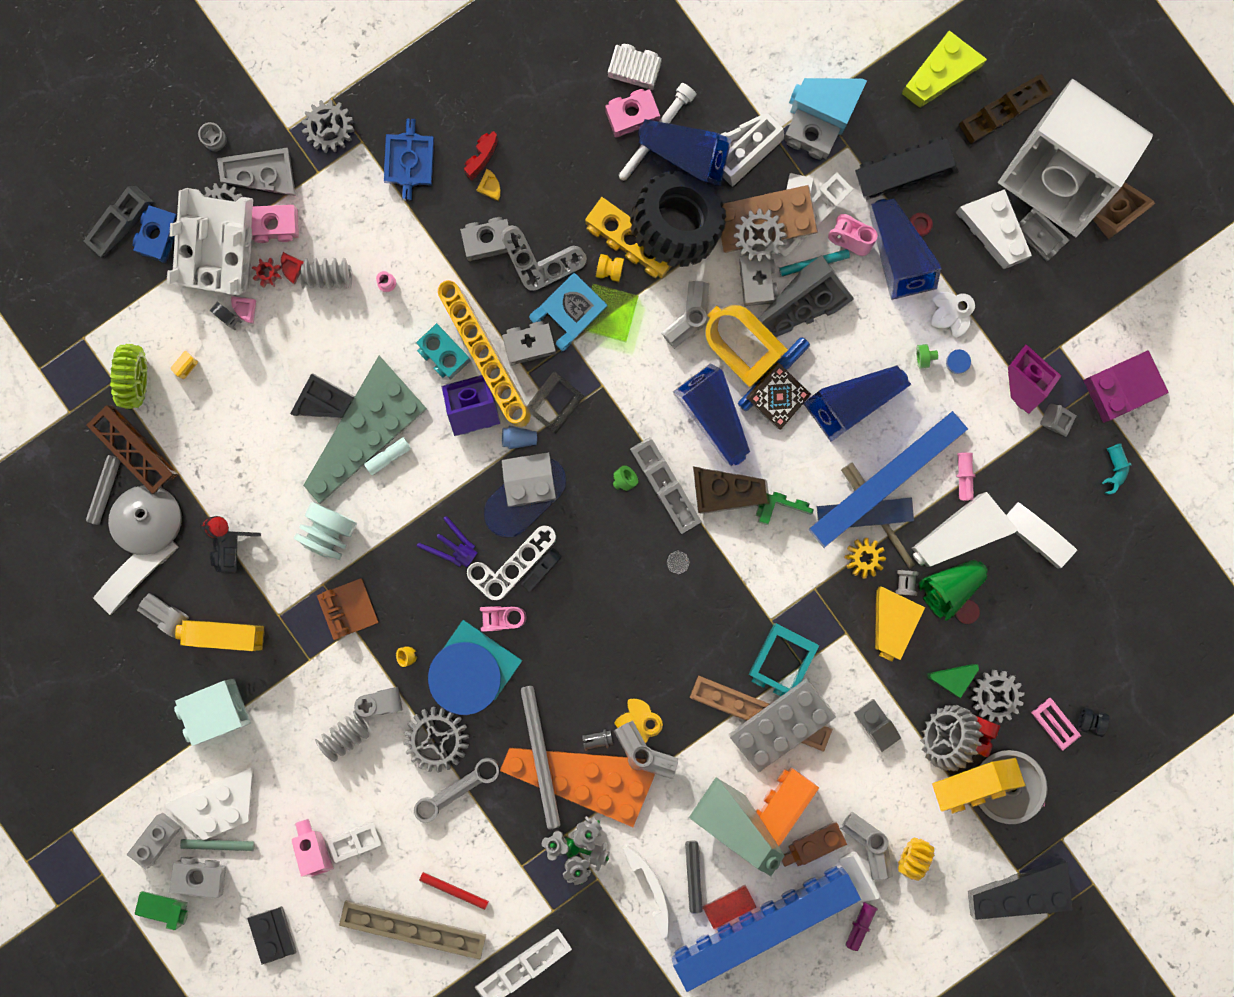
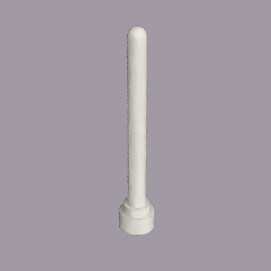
(684, 95)

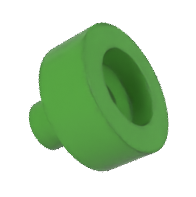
(924, 356)
(625, 478)

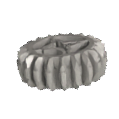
(946, 736)
(441, 750)

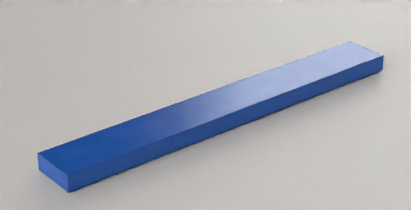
(888, 479)

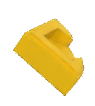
(489, 186)

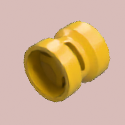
(608, 267)

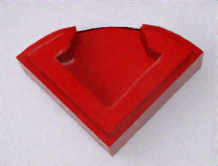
(291, 267)

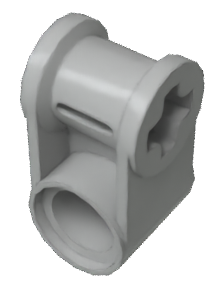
(382, 701)

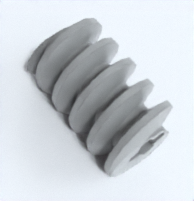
(326, 273)
(343, 737)

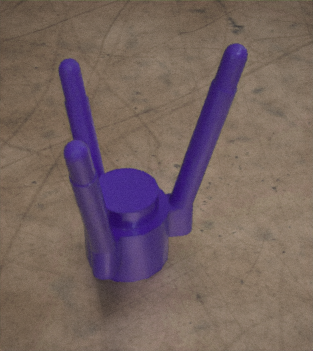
(463, 554)

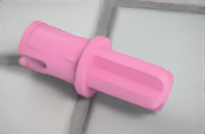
(965, 476)

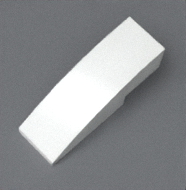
(1041, 536)

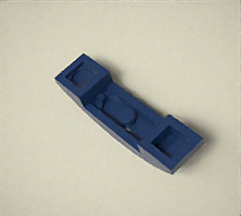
(885, 512)

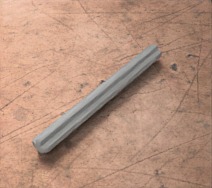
(540, 757)

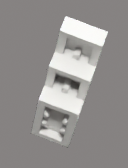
(525, 966)

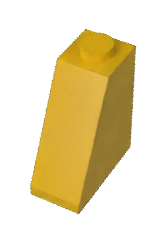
(894, 623)

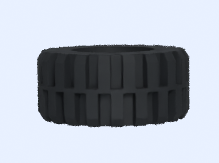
(689, 196)

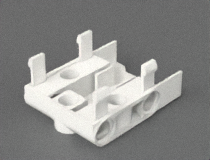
(213, 232)

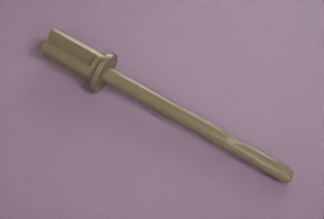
(856, 480)

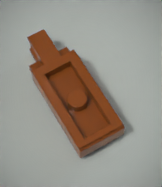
(814, 845)

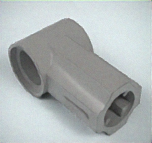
(162, 614)

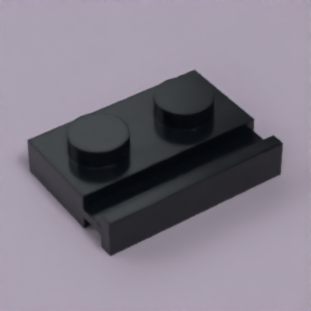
(271, 935)

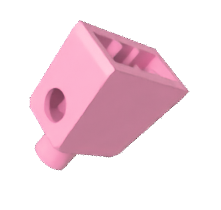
(316, 859)

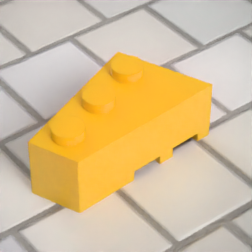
(978, 784)

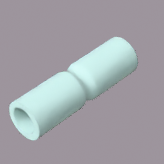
(390, 454)

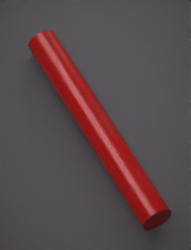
(453, 890)

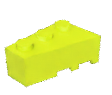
(943, 68)

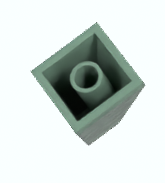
(736, 824)

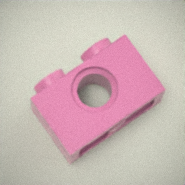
(623, 123)
(287, 223)

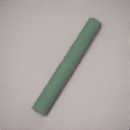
(217, 845)

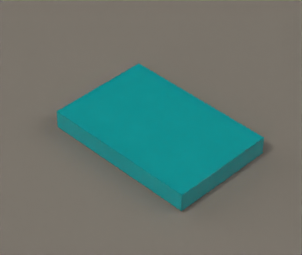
(506, 660)

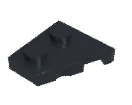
(321, 399)

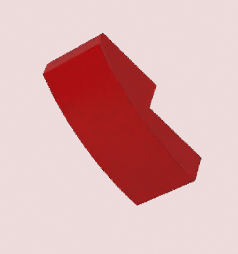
(486, 148)

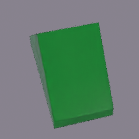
(955, 679)

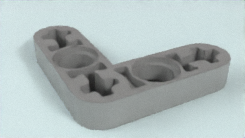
(540, 268)

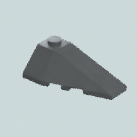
(809, 295)

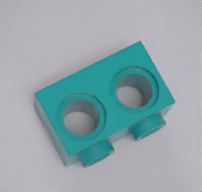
(446, 348)

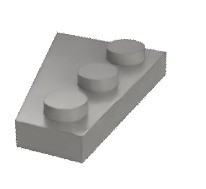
(259, 171)

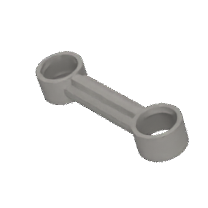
(456, 790)

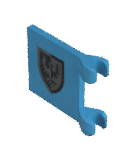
(572, 307)

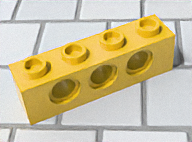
(605, 212)

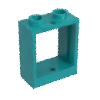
(792, 637)

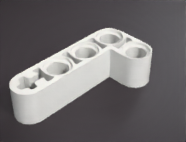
(517, 560)

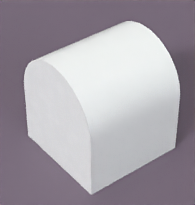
(1076, 158)

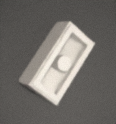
(859, 876)

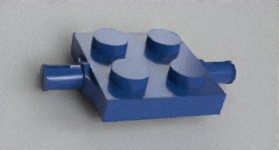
(408, 159)

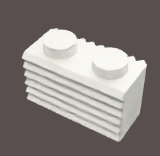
(634, 66)

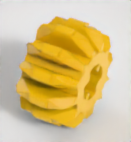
(863, 566)
(916, 859)

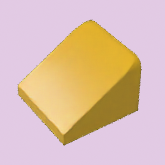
(184, 365)

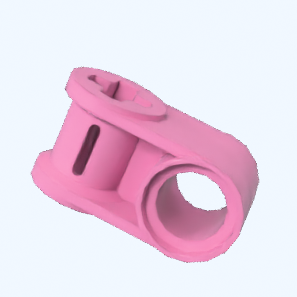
(853, 235)
(500, 618)

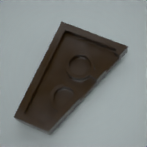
(728, 491)

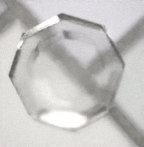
(678, 562)

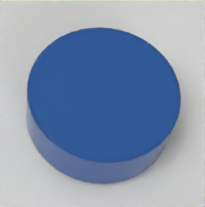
(958, 361)

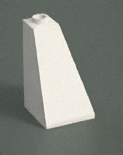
(967, 529)

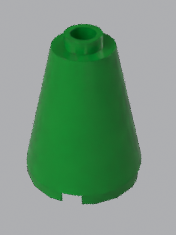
(953, 587)

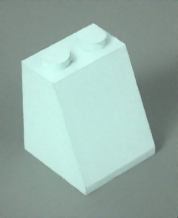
(212, 712)

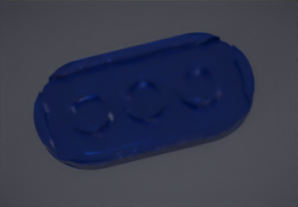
(515, 520)

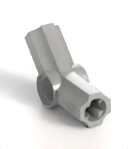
(696, 303)
(655, 761)
(878, 856)

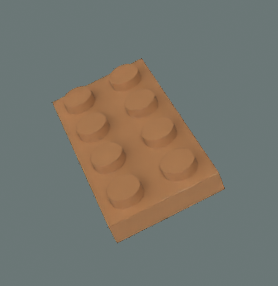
(791, 205)

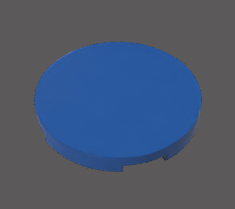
(464, 678)

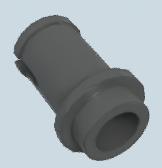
(599, 740)

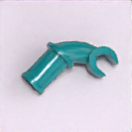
(1121, 467)

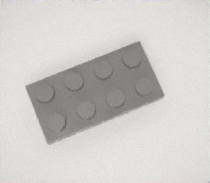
(782, 725)

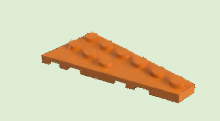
(591, 780)

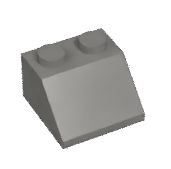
(528, 480)

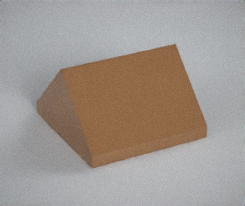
(1122, 210)

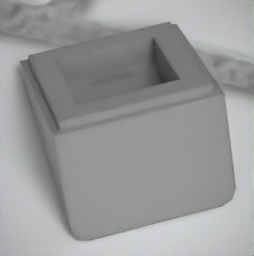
(1058, 419)

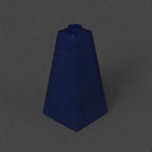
(689, 148)
(904, 255)
(849, 402)
(713, 410)

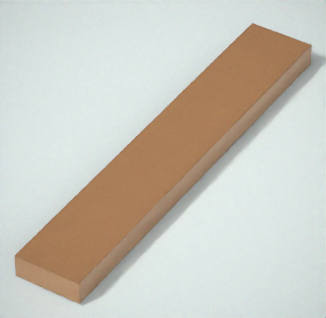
(744, 706)

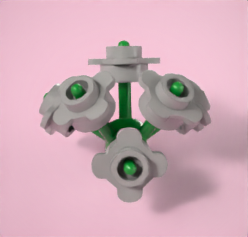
(583, 837)

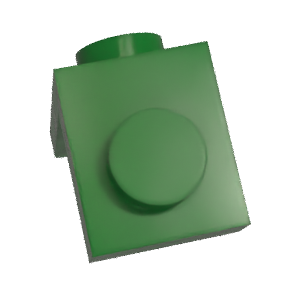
(765, 511)
(162, 909)

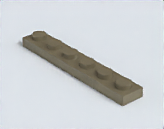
(412, 930)

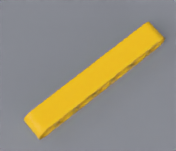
(476, 345)

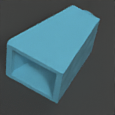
(828, 99)

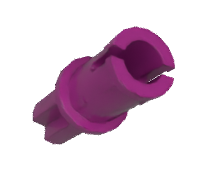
(861, 926)

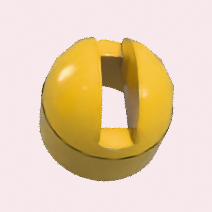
(405, 656)

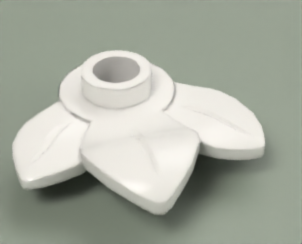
(950, 315)

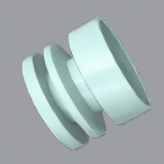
(325, 531)

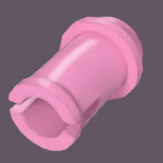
(390, 285)

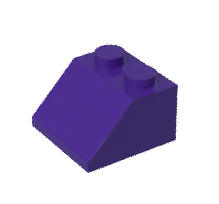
(470, 405)

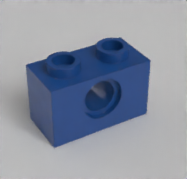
(159, 247)

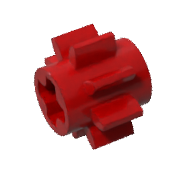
(260, 272)

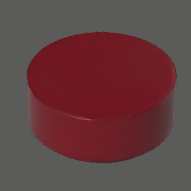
(922, 223)
(968, 613)

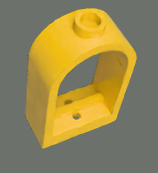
(747, 374)
(220, 635)

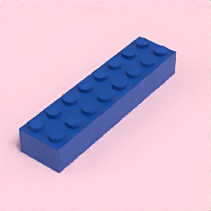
(764, 928)

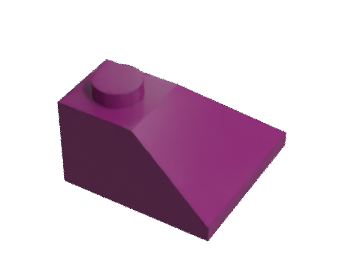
(1030, 379)

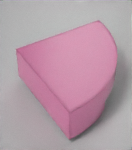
(244, 308)

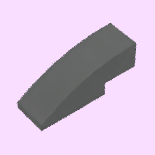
(118, 220)

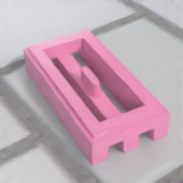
(1042, 708)

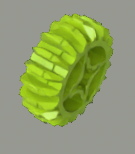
(128, 376)

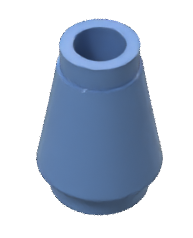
(518, 437)

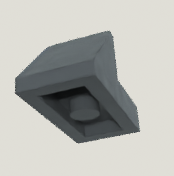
(877, 725)

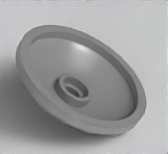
(154, 529)
(1025, 801)

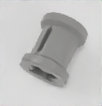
(911, 582)

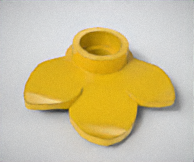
(640, 713)

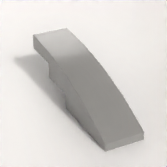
(665, 485)

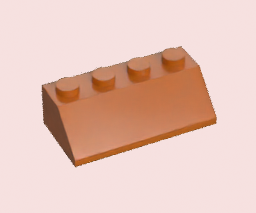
(786, 803)

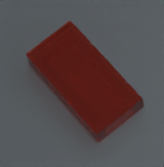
(729, 906)

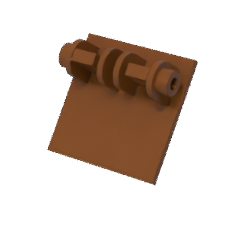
(347, 609)

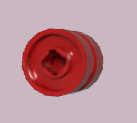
(989, 732)

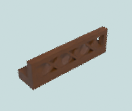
(141, 445)

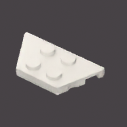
(216, 806)

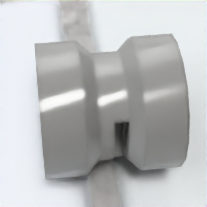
(208, 133)

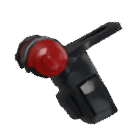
(224, 542)

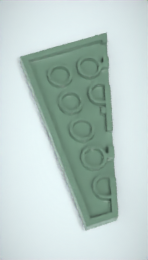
(372, 420)

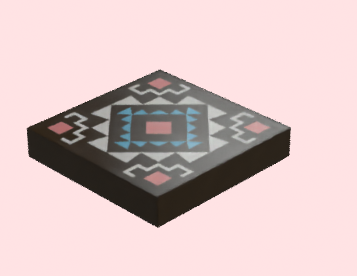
(778, 396)

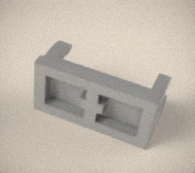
(1042, 234)

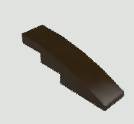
(1006, 108)

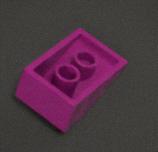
(1125, 386)

